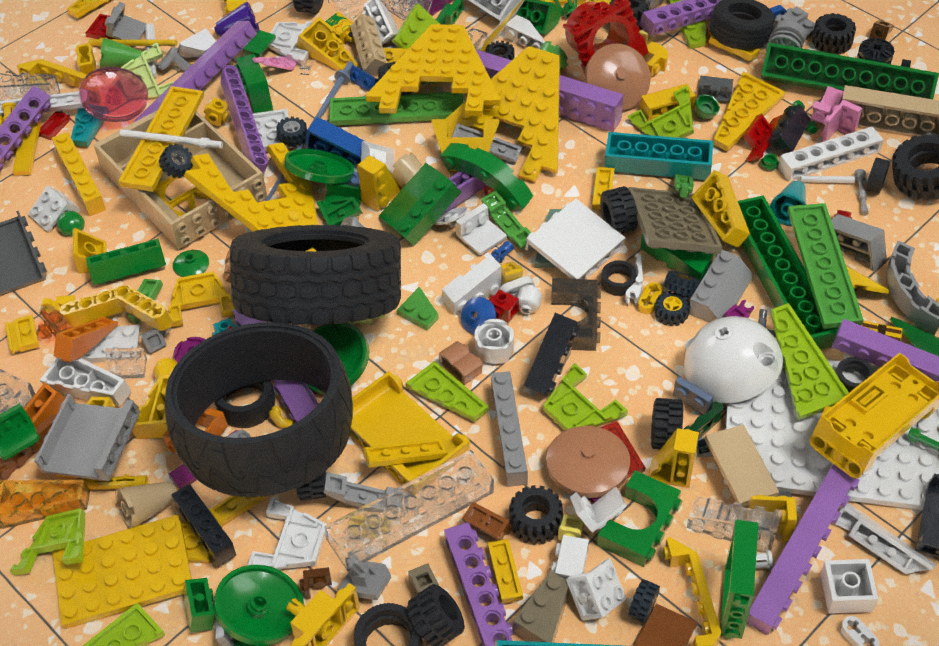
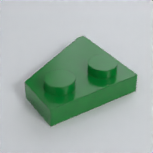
(339, 209)

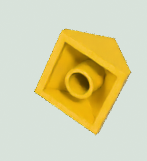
(84, 246)

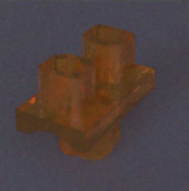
(49, 327)

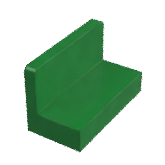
(450, 13)
(259, 43)
(341, 191)

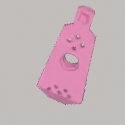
(280, 62)

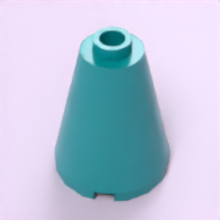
(792, 195)

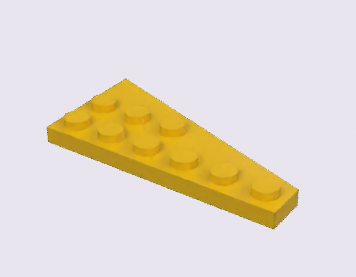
(748, 101)

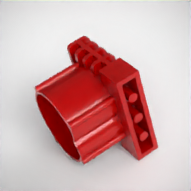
(591, 16)

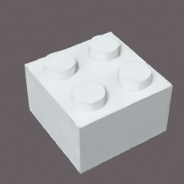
(849, 586)

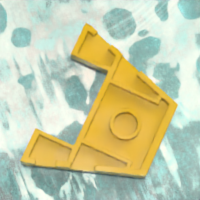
(483, 143)
(196, 292)

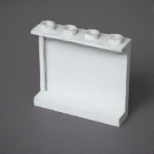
(576, 240)

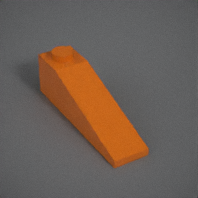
(80, 339)
(44, 403)

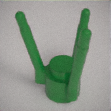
(568, 7)

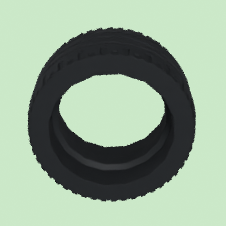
(251, 414)
(385, 615)

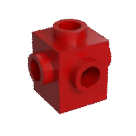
(505, 305)

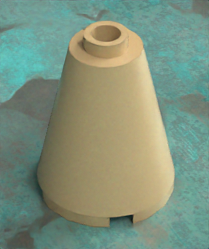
(405, 169)
(143, 501)

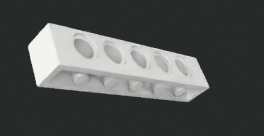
(830, 153)

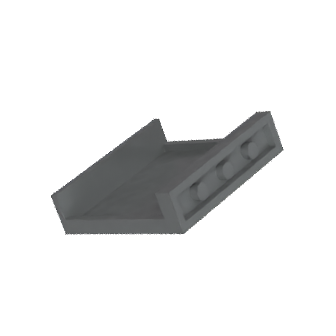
(18, 257)

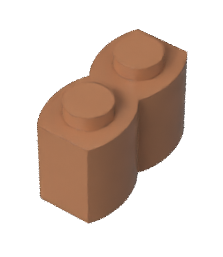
(460, 362)

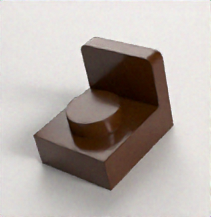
(881, 29)
(315, 578)

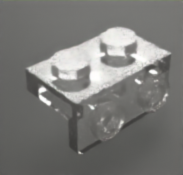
(126, 362)

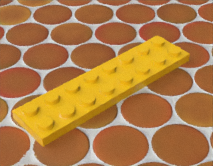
(170, 119)

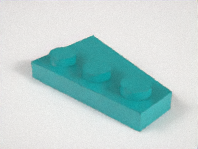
(85, 128)

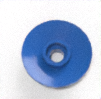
(484, 309)

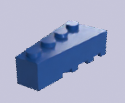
(332, 139)

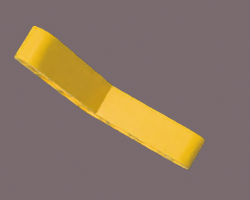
(116, 301)

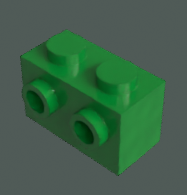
(199, 604)

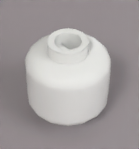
(529, 299)

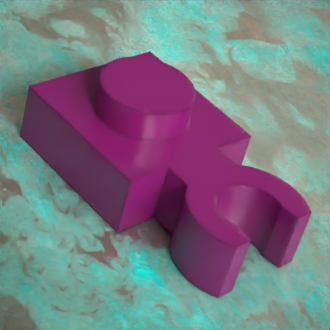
(740, 311)

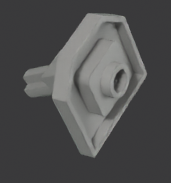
(367, 577)

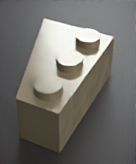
(543, 611)

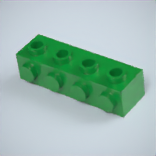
(125, 261)

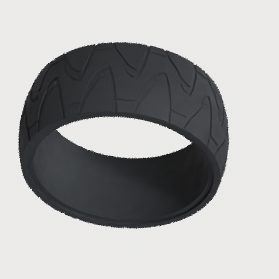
(270, 461)

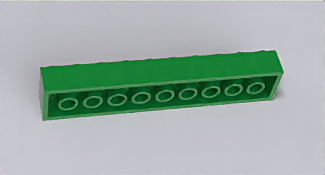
(824, 69)
(781, 268)

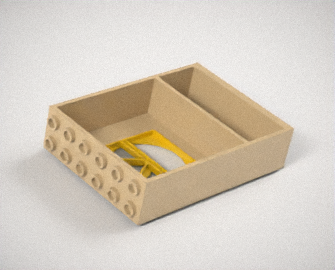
(179, 227)

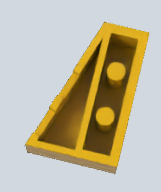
(376, 183)
(152, 416)
(675, 459)

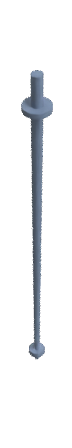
(341, 77)

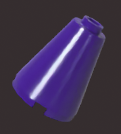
(241, 13)

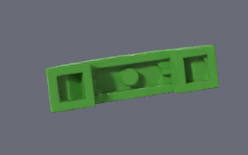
(506, 220)

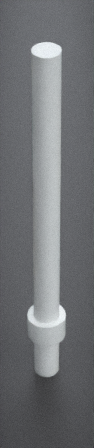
(203, 142)

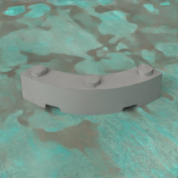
(906, 291)

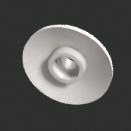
(451, 216)

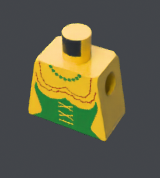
(341, 27)

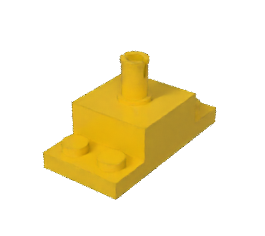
(322, 616)

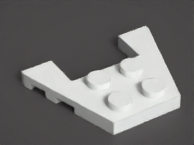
(286, 40)
(299, 540)

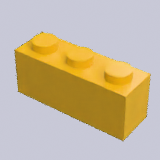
(662, 101)

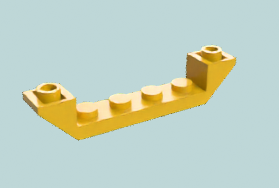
(62, 73)
(681, 555)

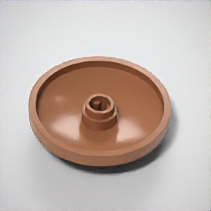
(621, 71)
(587, 461)

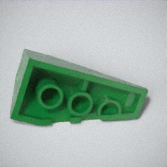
(920, 339)

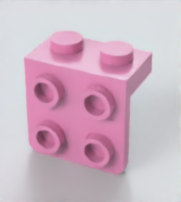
(843, 118)

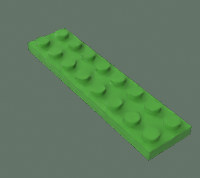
(410, 109)
(824, 265)

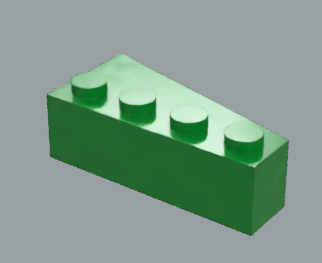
(254, 84)
(690, 263)

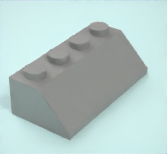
(720, 287)

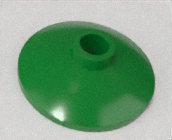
(190, 263)

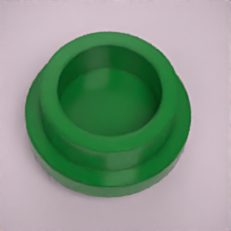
(769, 162)

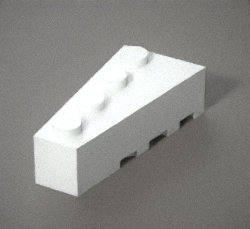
(85, 381)

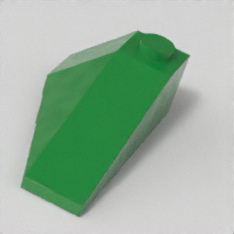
(541, 14)

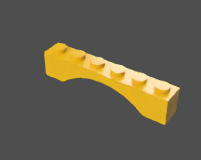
(79, 174)

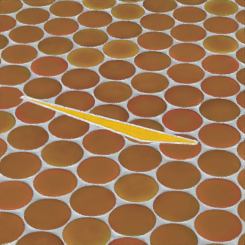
(499, 28)

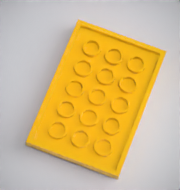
(123, 570)

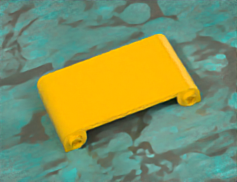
(390, 417)

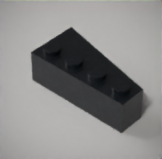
(551, 354)

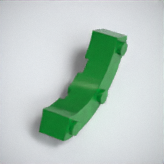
(490, 171)

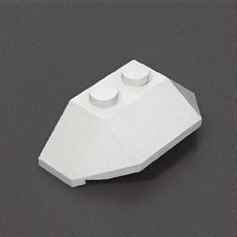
(384, 21)

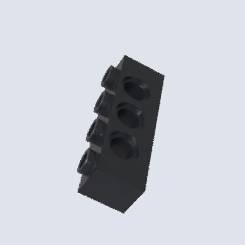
(204, 525)

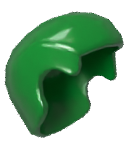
(706, 106)
(68, 221)

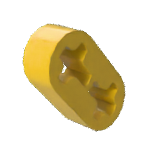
(646, 296)

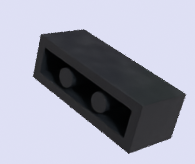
(789, 130)

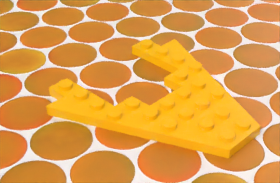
(292, 209)

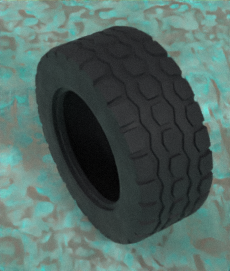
(343, 281)

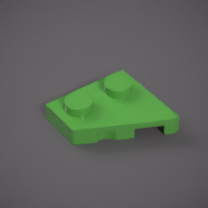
(418, 310)

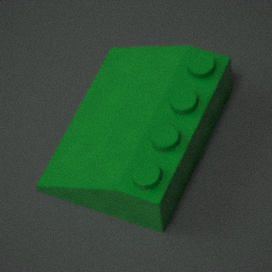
(420, 203)

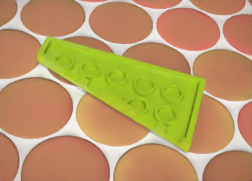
(808, 372)

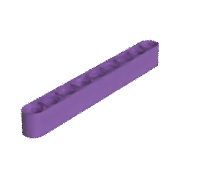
(243, 118)

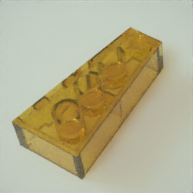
(35, 499)

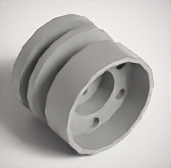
(788, 33)

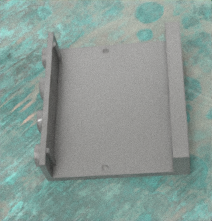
(86, 439)

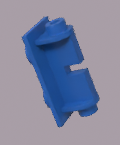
(362, 78)

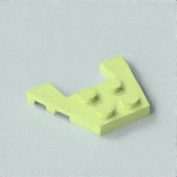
(141, 68)

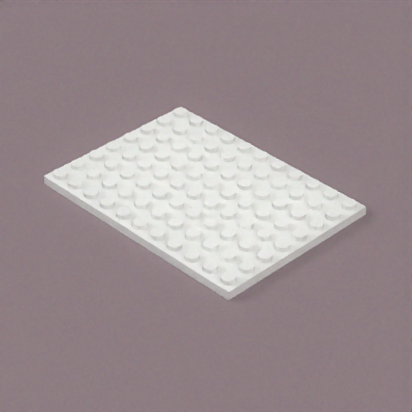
(895, 479)

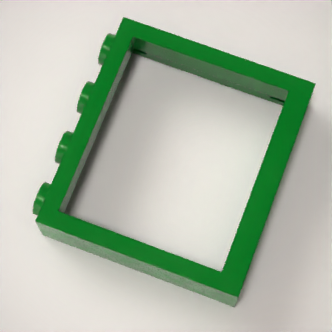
(739, 579)

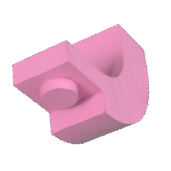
(830, 99)

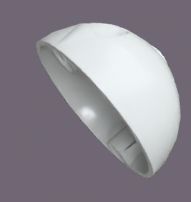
(725, 359)

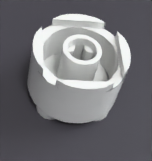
(494, 341)

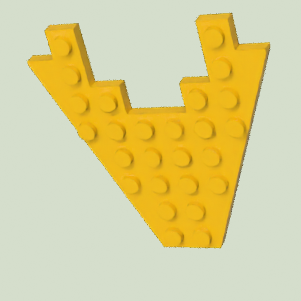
(438, 55)
(528, 100)

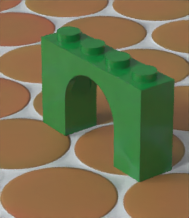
(639, 544)

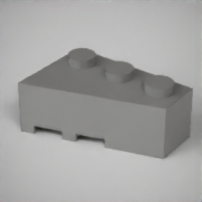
(861, 240)

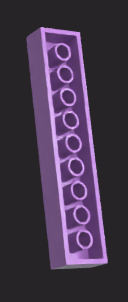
(577, 99)

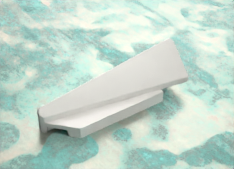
(882, 541)

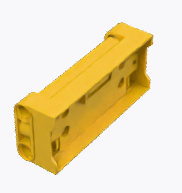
(874, 416)

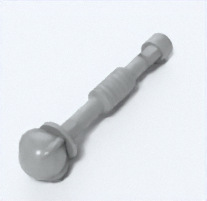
(860, 177)

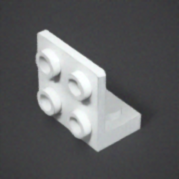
(50, 207)
(478, 231)
(597, 514)
(596, 591)

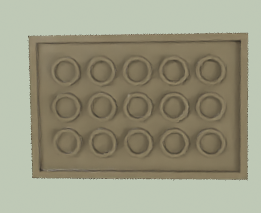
(673, 222)

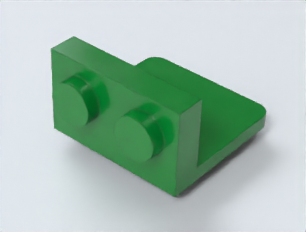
(16, 431)

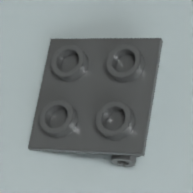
(717, 87)

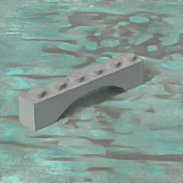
(509, 429)

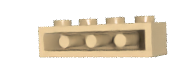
(368, 44)

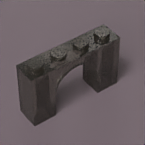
(582, 294)

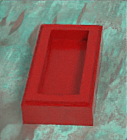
(54, 125)

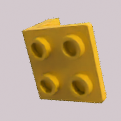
(789, 515)

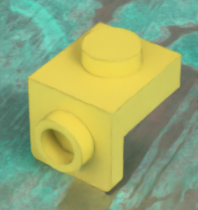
(570, 526)

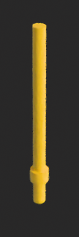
(132, 42)

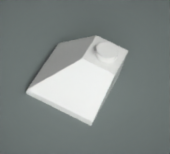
(196, 44)
(381, 153)

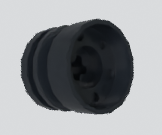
(876, 50)

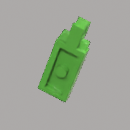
(683, 184)
(149, 288)

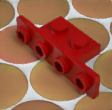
(758, 135)

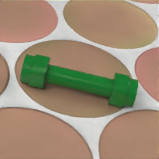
(811, 127)
(915, 435)

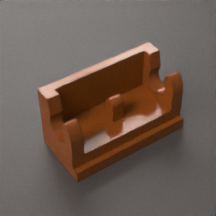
(487, 521)

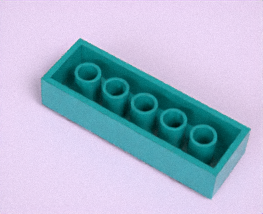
(659, 155)

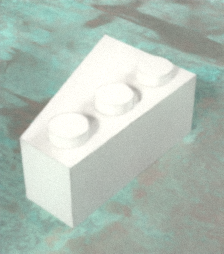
(480, 281)

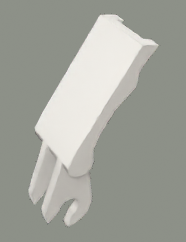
(636, 288)

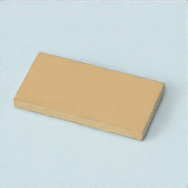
(740, 464)

